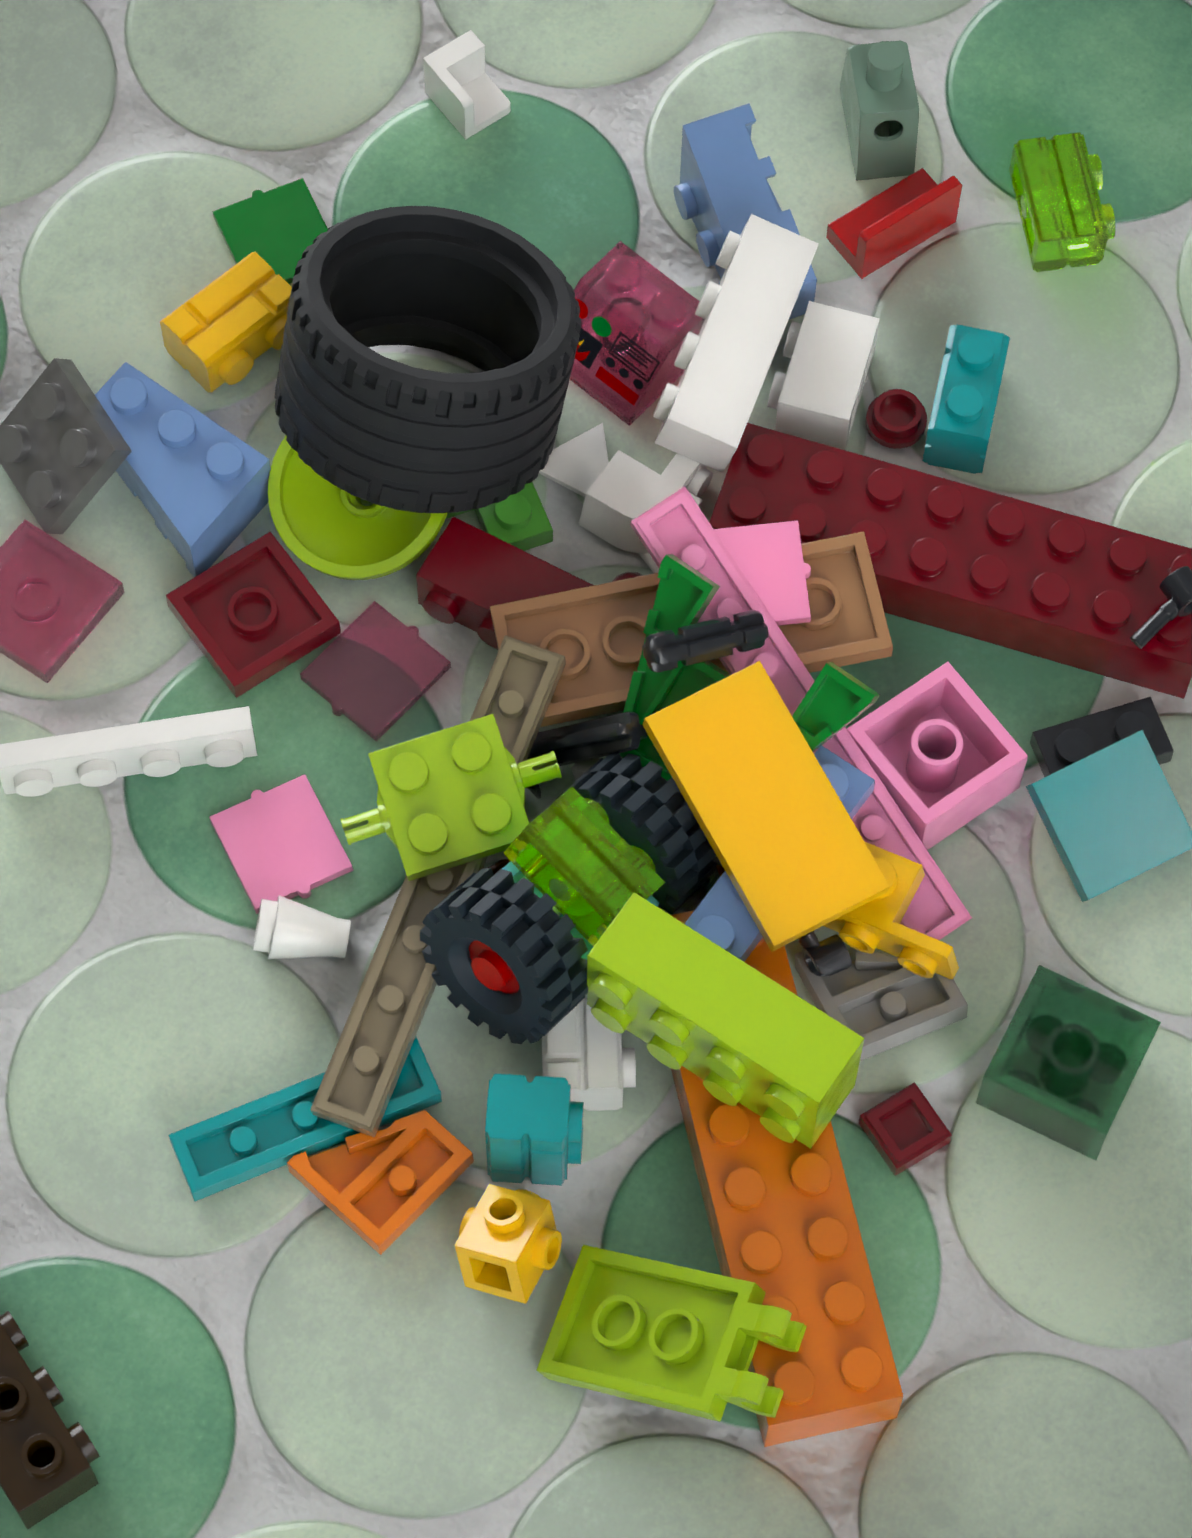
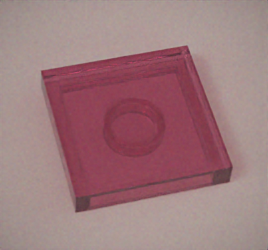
(48, 600)

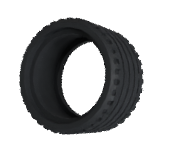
(413, 432)

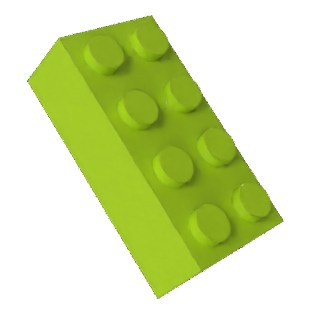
(721, 1021)

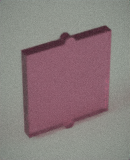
(375, 671)

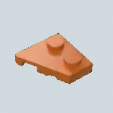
(385, 1179)

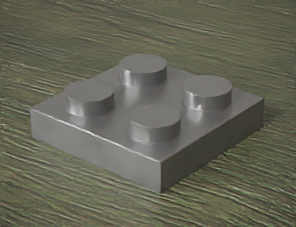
(60, 446)

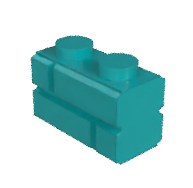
(966, 399)
(532, 1129)

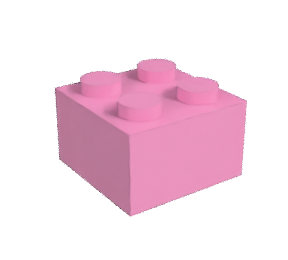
(940, 754)

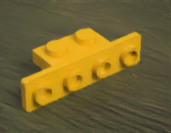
(879, 921)

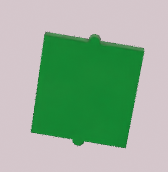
(273, 225)

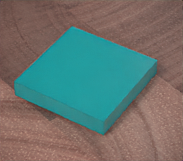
(1111, 815)

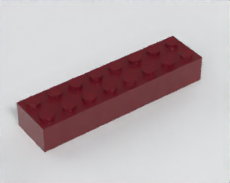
(974, 557)

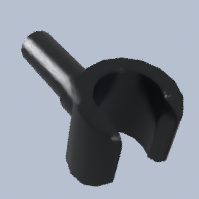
(1178, 591)
(824, 956)

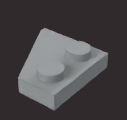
(884, 1000)

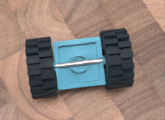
(507, 944)

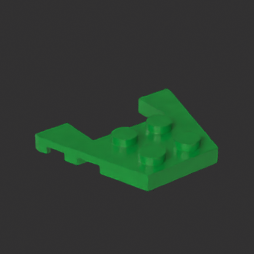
(680, 601)

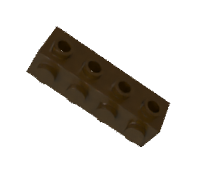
(39, 1457)

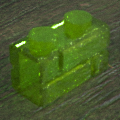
(1061, 202)
(582, 863)

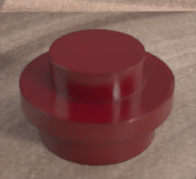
(896, 419)

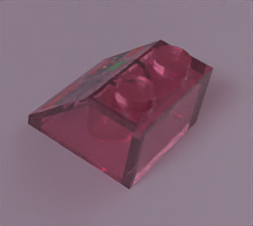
(630, 332)

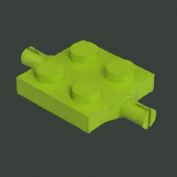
(450, 796)

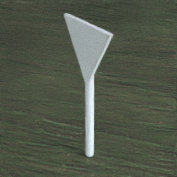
(579, 465)

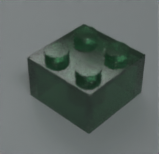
(1067, 1062)

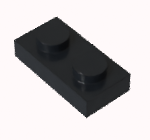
(1078, 738)

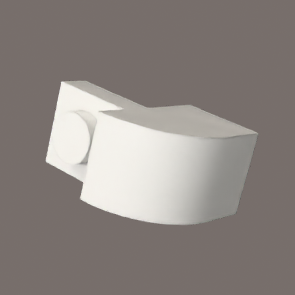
(630, 489)

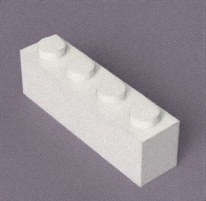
(736, 342)

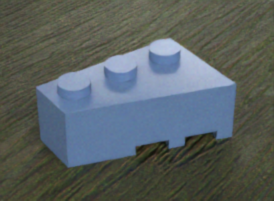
(726, 184)
(184, 468)

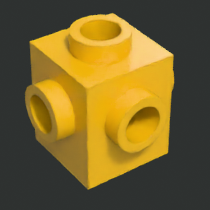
(507, 1243)

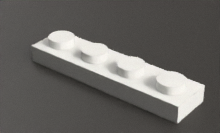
(126, 750)

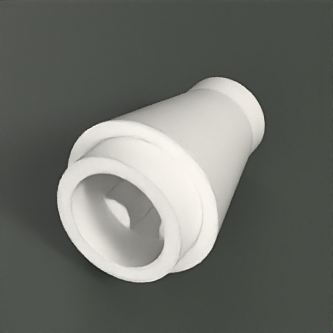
(298, 931)

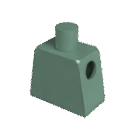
(876, 88)

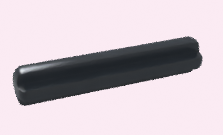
(591, 738)

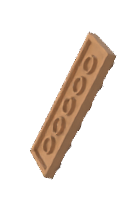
(604, 627)

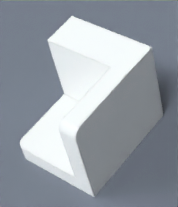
(460, 86)

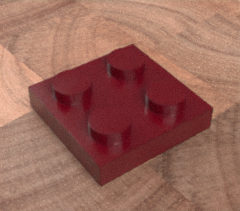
(253, 614)

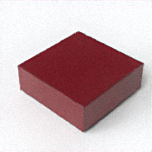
(905, 1129)

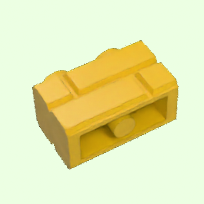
(229, 323)

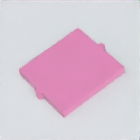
(774, 567)
(281, 842)

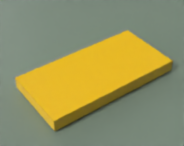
(766, 806)

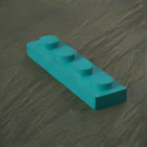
(281, 1125)

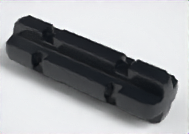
(705, 641)

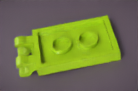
(665, 1335)

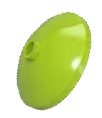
(335, 530)

